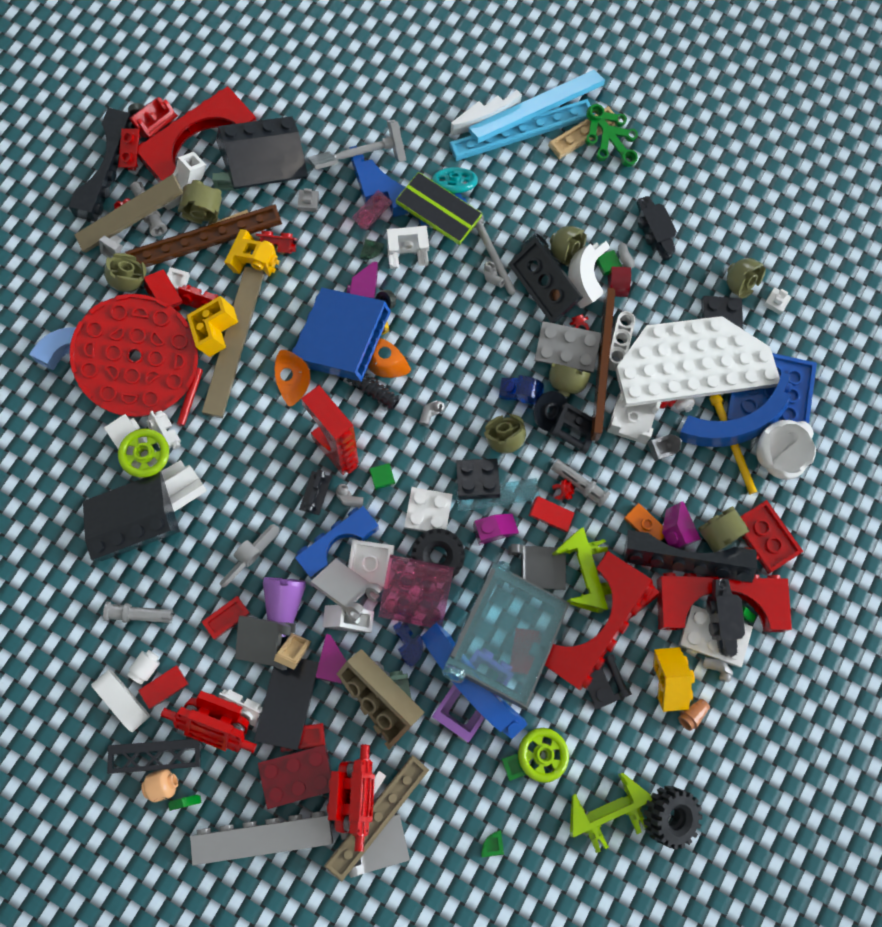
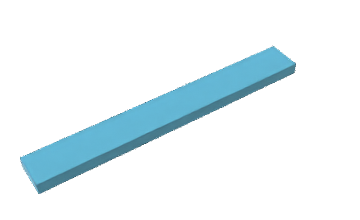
(536, 106)
(536, 126)

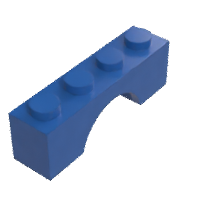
(358, 525)

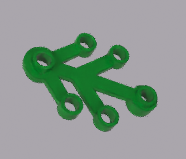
(609, 133)

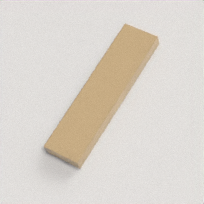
(575, 137)

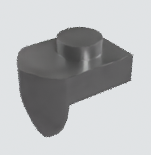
(664, 446)

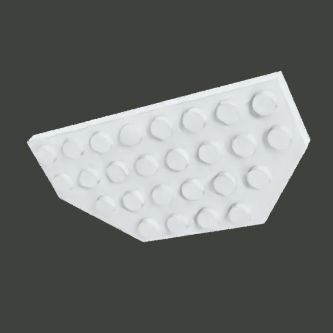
(693, 362)

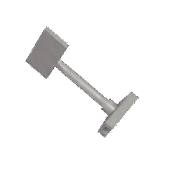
(394, 141)

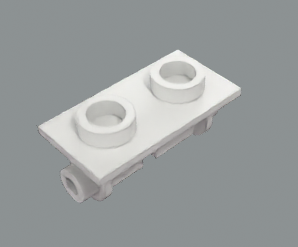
(159, 423)
(250, 710)

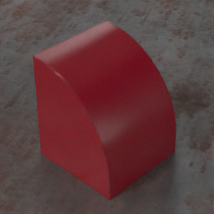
(620, 280)

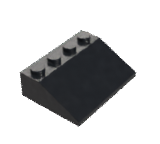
(262, 152)
(128, 518)

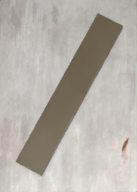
(129, 213)
(383, 810)

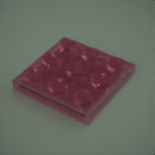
(415, 591)

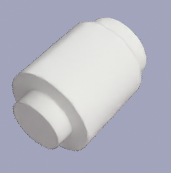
(143, 666)

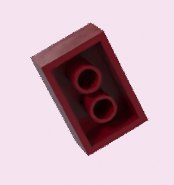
(295, 776)

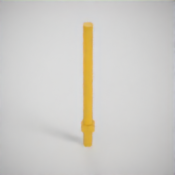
(716, 401)

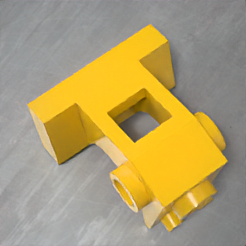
(262, 258)

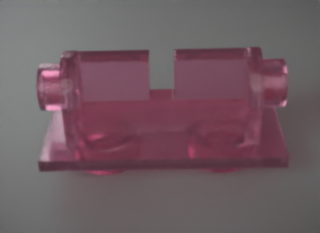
(372, 210)

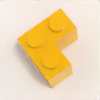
(208, 324)
(674, 679)

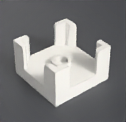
(407, 241)
(633, 421)

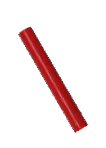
(189, 399)

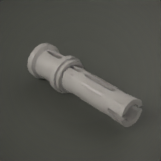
(153, 220)
(588, 488)
(127, 613)

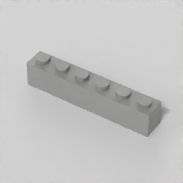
(261, 839)

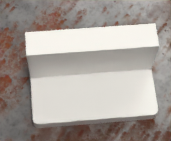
(184, 487)

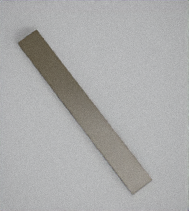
(234, 339)

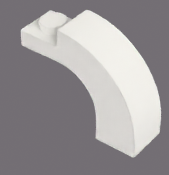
(188, 168)
(582, 272)

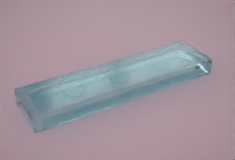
(509, 494)

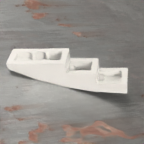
(480, 112)

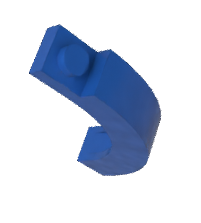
(736, 431)
(488, 704)

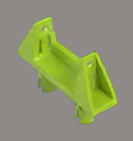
(595, 600)
(591, 822)

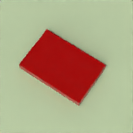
(769, 537)

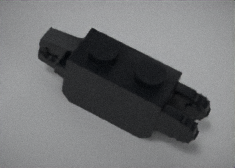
(657, 227)
(725, 617)

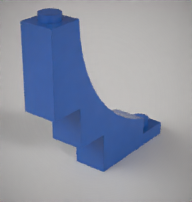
(372, 178)

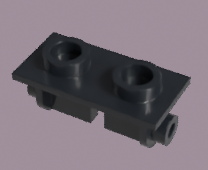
(315, 492)

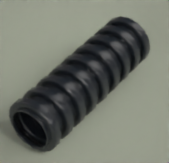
(377, 391)

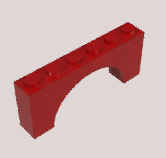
(161, 150)
(335, 432)
(628, 588)
(765, 595)

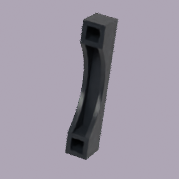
(89, 198)
(731, 564)

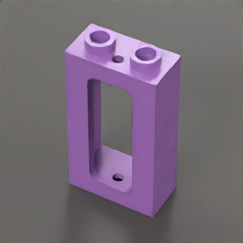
(442, 715)

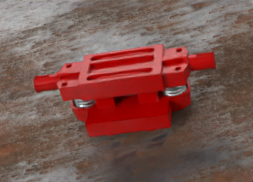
(212, 722)
(353, 797)

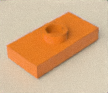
(643, 521)

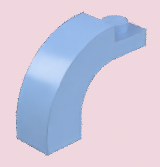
(53, 347)

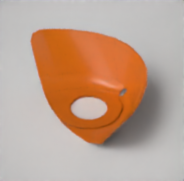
(390, 367)
(297, 386)

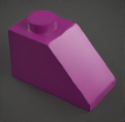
(365, 282)
(678, 527)
(494, 528)
(330, 661)

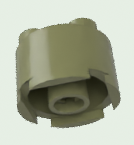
(200, 203)
(723, 529)

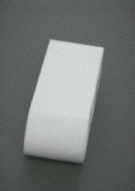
(621, 332)
(120, 700)

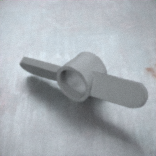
(248, 553)

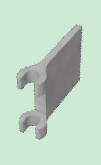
(345, 587)
(385, 851)

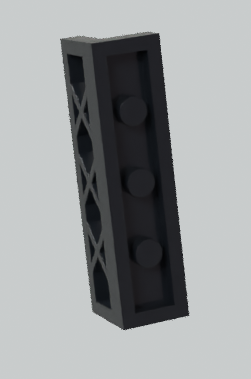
(154, 747)

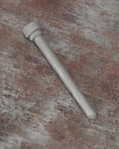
(494, 256)

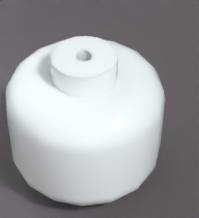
(685, 404)

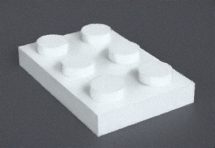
(698, 639)

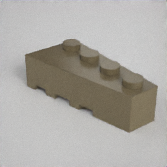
(379, 697)

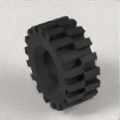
(440, 538)
(685, 817)

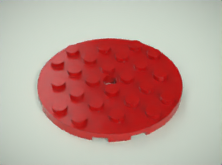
(103, 347)

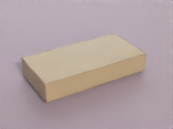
(292, 651)

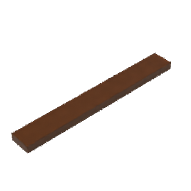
(206, 236)
(603, 364)

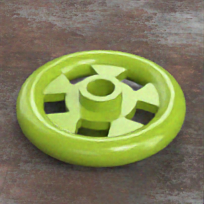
(132, 440)
(525, 755)

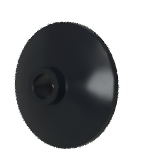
(553, 401)

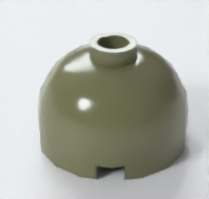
(566, 243)
(124, 272)
(744, 275)
(568, 379)
(505, 434)

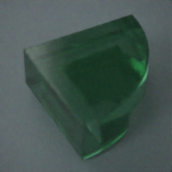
(371, 249)

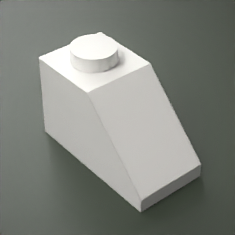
(337, 619)

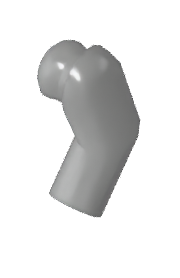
(625, 256)
(491, 274)
(430, 410)
(346, 497)
(720, 666)

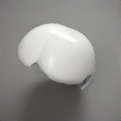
(786, 448)

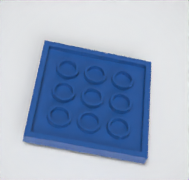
(801, 392)

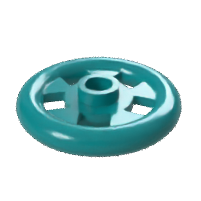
(455, 179)

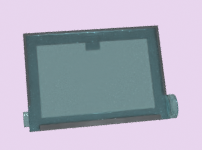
(507, 636)

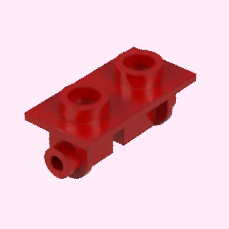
(129, 149)
(284, 242)
(192, 296)

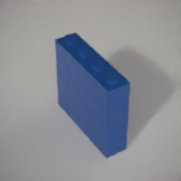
(342, 333)

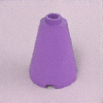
(282, 598)

